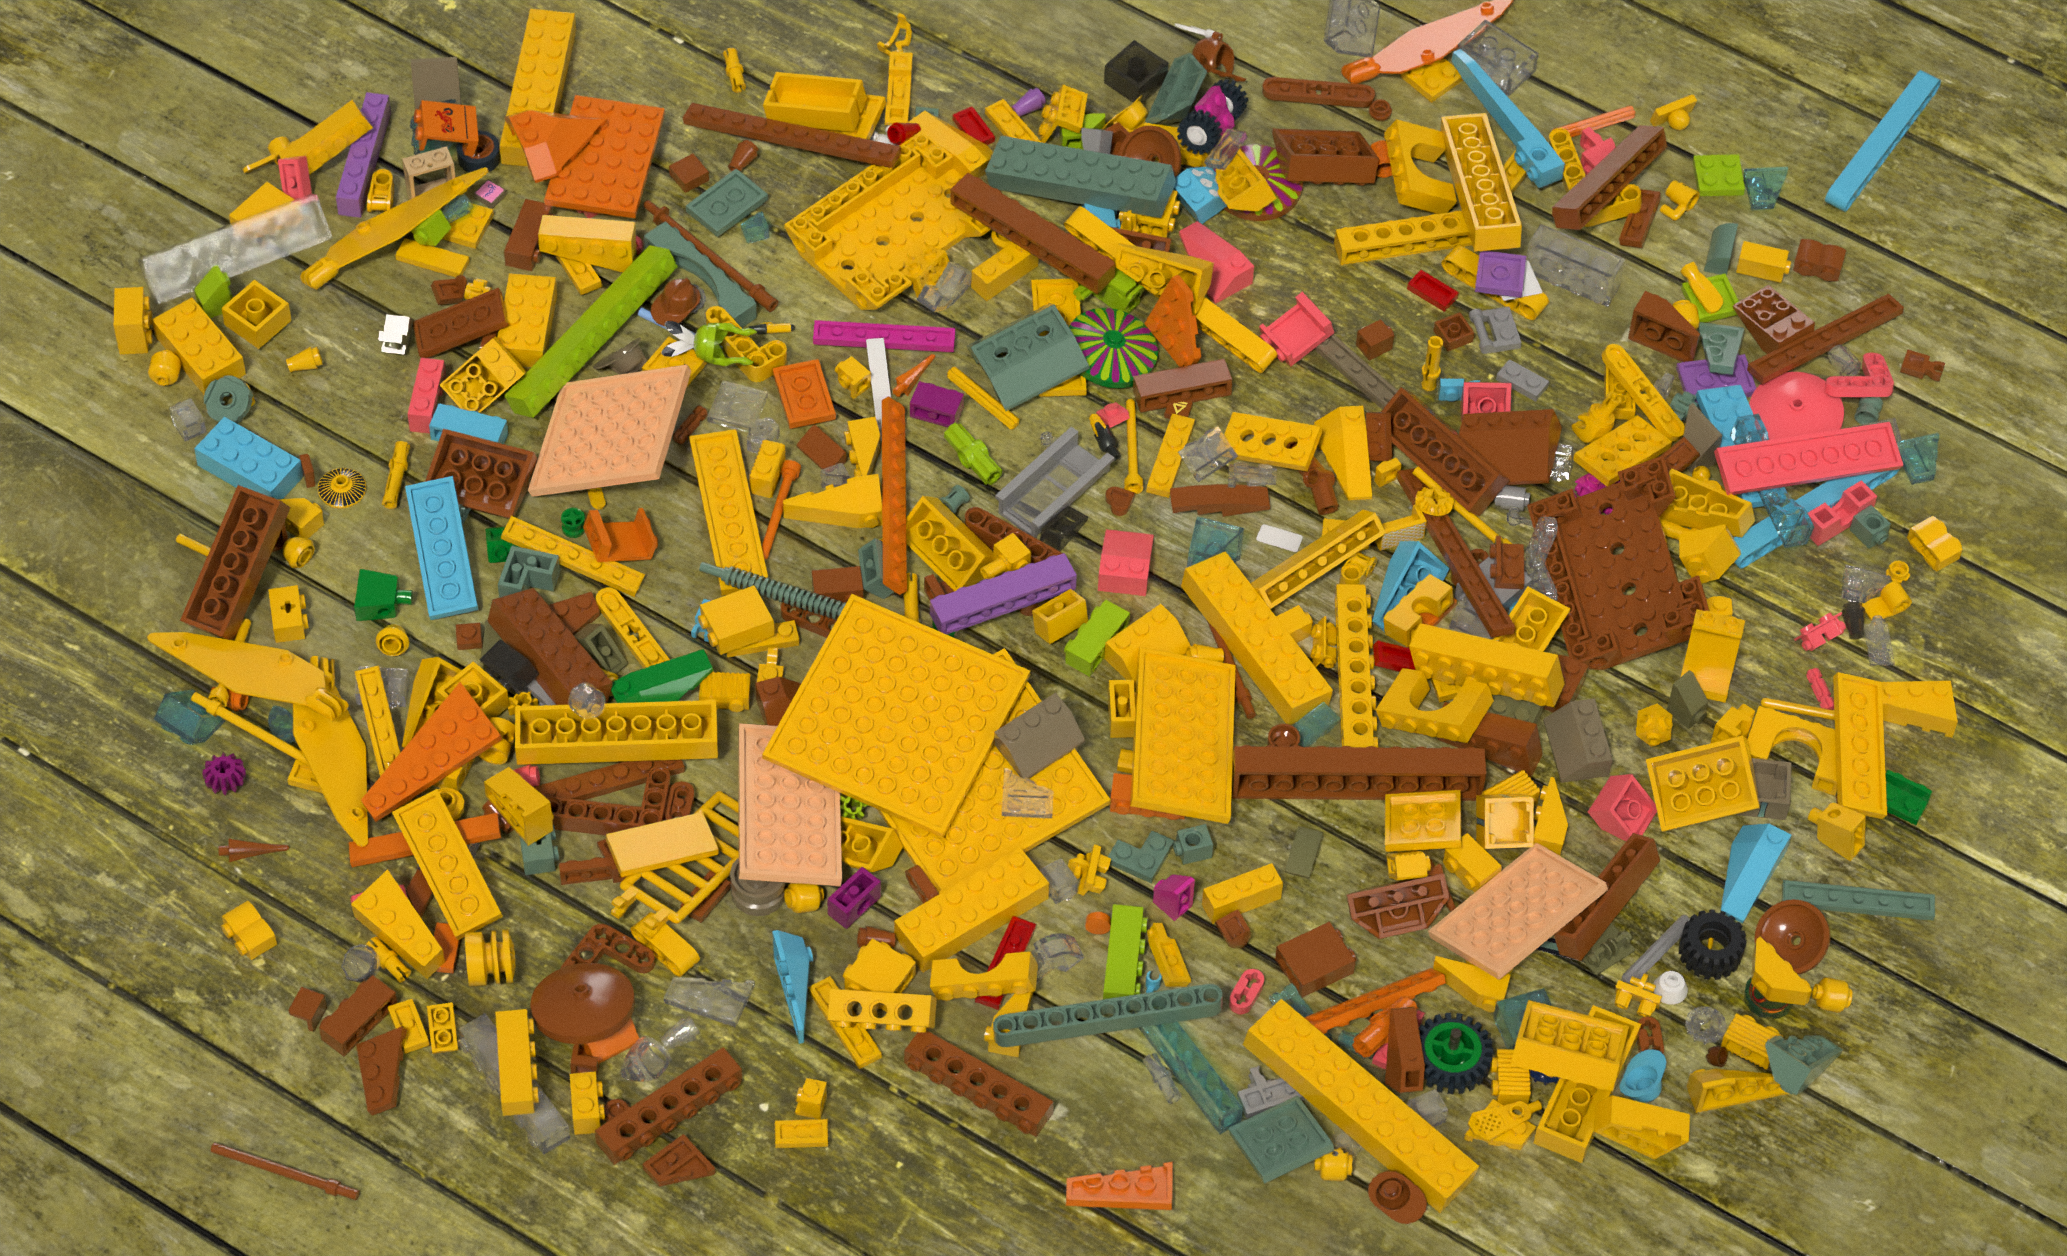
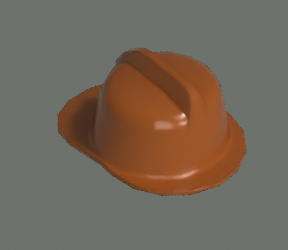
(675, 301)
(1397, 1197)

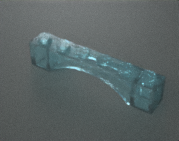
(1786, 514)

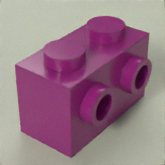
(936, 404)

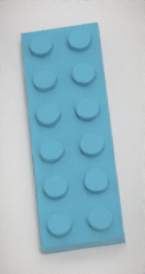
(1722, 408)
(441, 548)

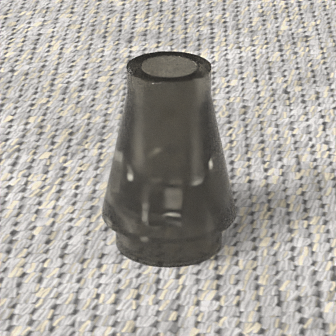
(1854, 619)

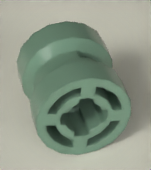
(1868, 410)

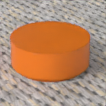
(1098, 923)

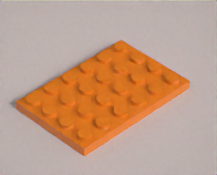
(614, 164)

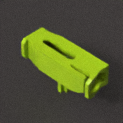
(1118, 294)

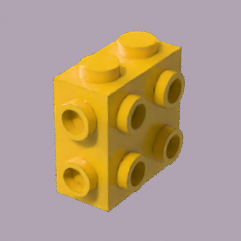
(1155, 225)
(880, 970)

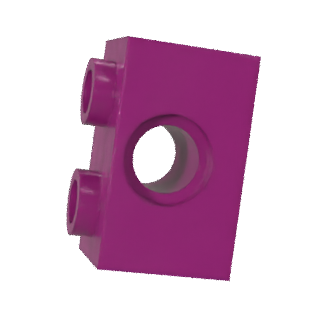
(854, 897)

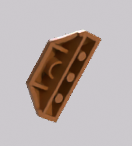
(1398, 905)

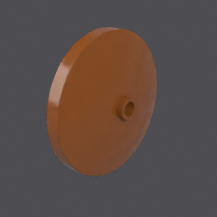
(582, 1003)

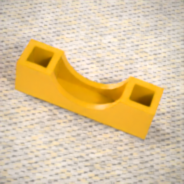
(1013, 975)

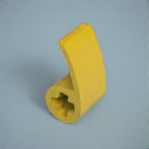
(1891, 601)

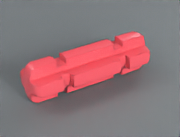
(1820, 689)

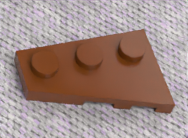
(379, 1069)

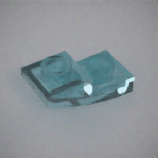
(1316, 723)

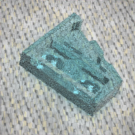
(1764, 186)
(1919, 457)

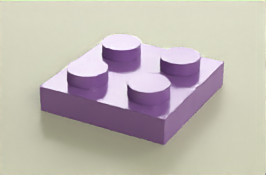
(1500, 273)

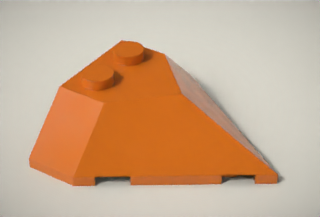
(551, 139)

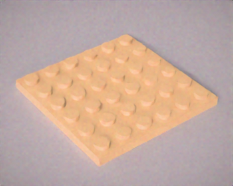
(610, 431)

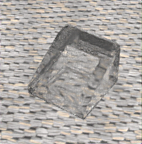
(834, 475)

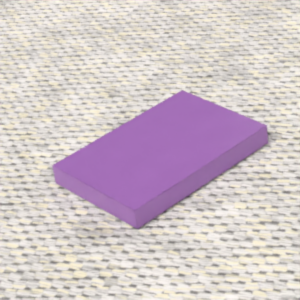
(1696, 376)

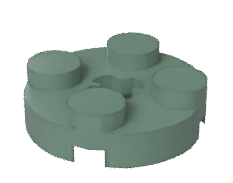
(224, 387)

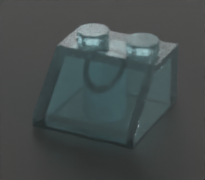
(186, 718)

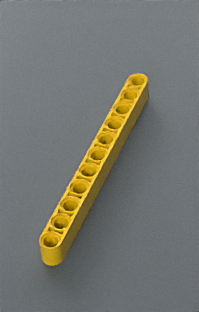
(1209, 317)

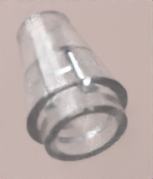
(679, 1034)

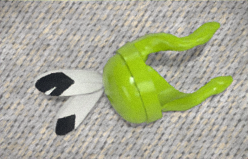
(705, 342)

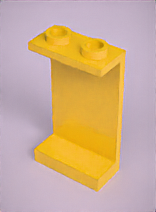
(1713, 652)

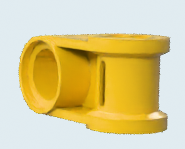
(381, 191)
(1357, 569)

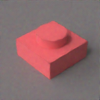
(1113, 414)

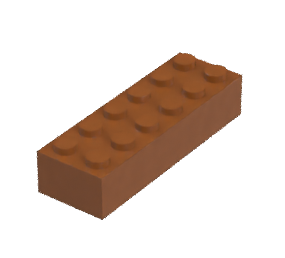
(1443, 453)
(235, 563)
(539, 635)

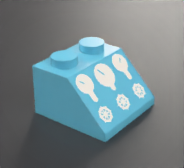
(1199, 192)

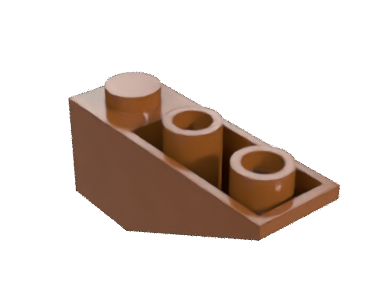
(1404, 1052)

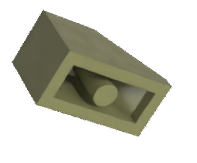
(601, 647)
(1688, 701)

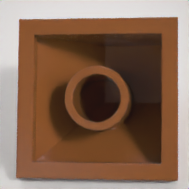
(774, 698)

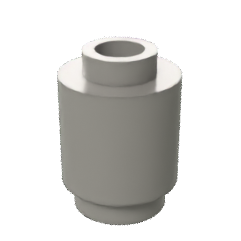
(1512, 497)

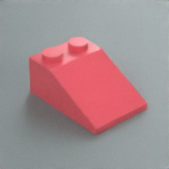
(1125, 562)

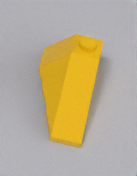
(967, 152)
(1243, 185)
(1157, 268)
(1347, 450)
(848, 505)
(424, 698)
(868, 845)
(1727, 1088)

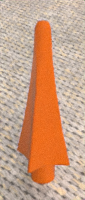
(908, 380)

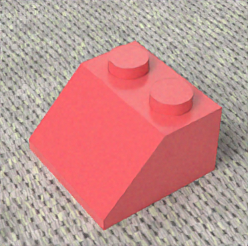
(1623, 807)

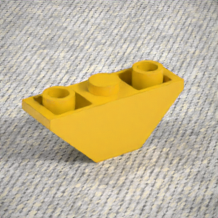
(1776, 977)

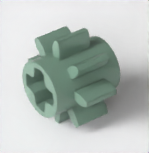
(1681, 403)

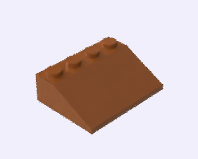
(1325, 156)
(1516, 442)
(485, 472)

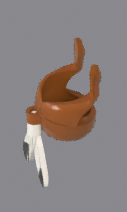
(1213, 52)

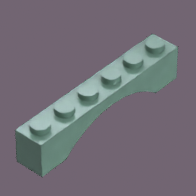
(728, 293)

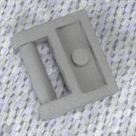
(1502, 329)

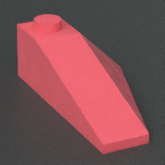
(1230, 269)

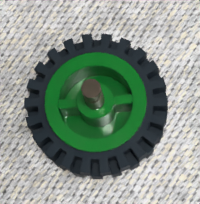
(1455, 1053)

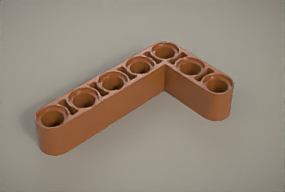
(993, 529)
(613, 813)

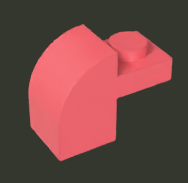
(1594, 148)

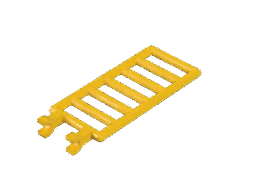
(664, 913)

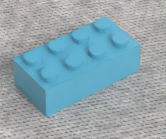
(248, 460)

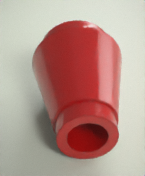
(901, 132)

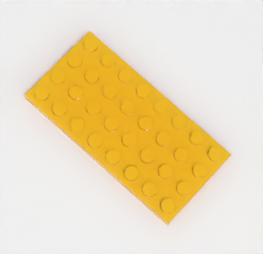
(1183, 736)

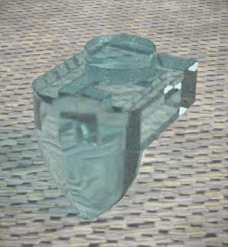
(281, 723)

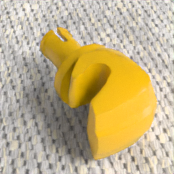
(1598, 419)

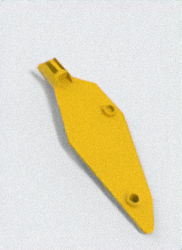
(386, 228)

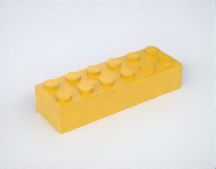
(1503, 666)
(971, 909)
(1570, 1114)

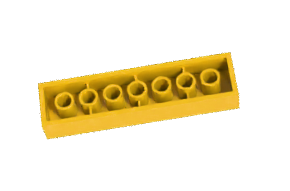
(539, 72)
(1481, 182)
(1256, 637)
(619, 734)

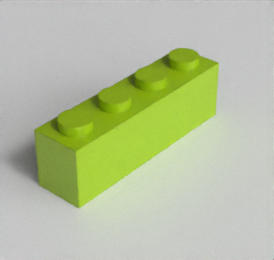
(1124, 951)

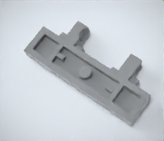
(1264, 1094)

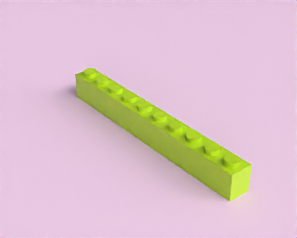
(591, 331)

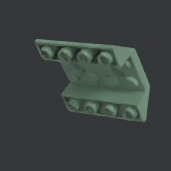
(1031, 360)

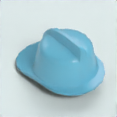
(1644, 1076)

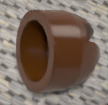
(1717, 1056)

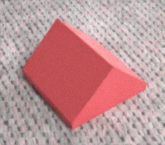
(1485, 397)

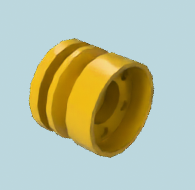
(489, 958)

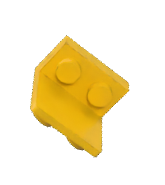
(1064, 110)

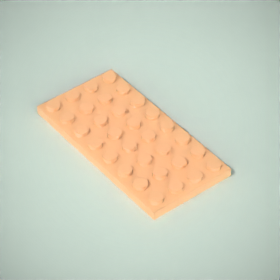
(784, 819)

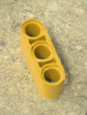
(667, 947)

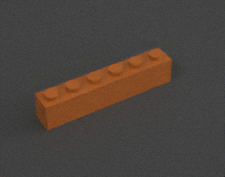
(1623, 878)

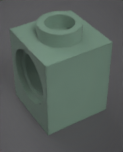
(1870, 527)
(1195, 835)

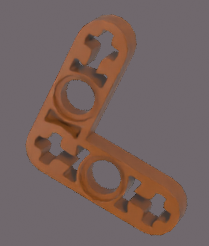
(602, 947)

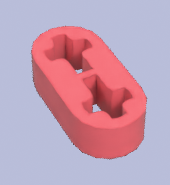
(1242, 989)

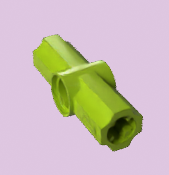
(973, 453)

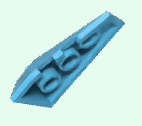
(1405, 569)
(1751, 864)
(793, 970)

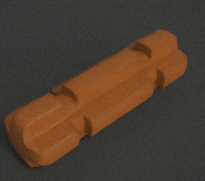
(690, 424)

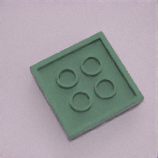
(1281, 1139)

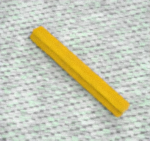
(982, 397)

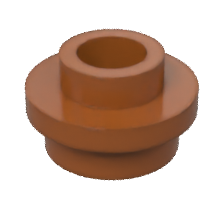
(1380, 110)

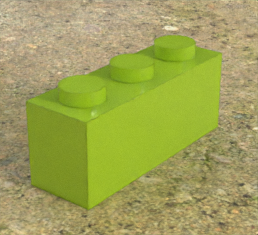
(1088, 647)

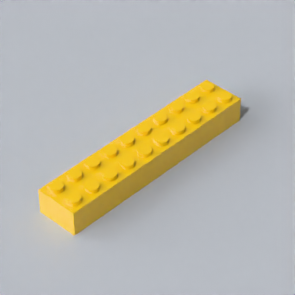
(1360, 1104)

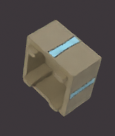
(1773, 789)

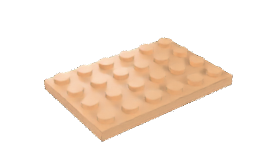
(1517, 910)

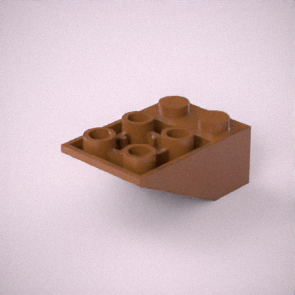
(1772, 319)

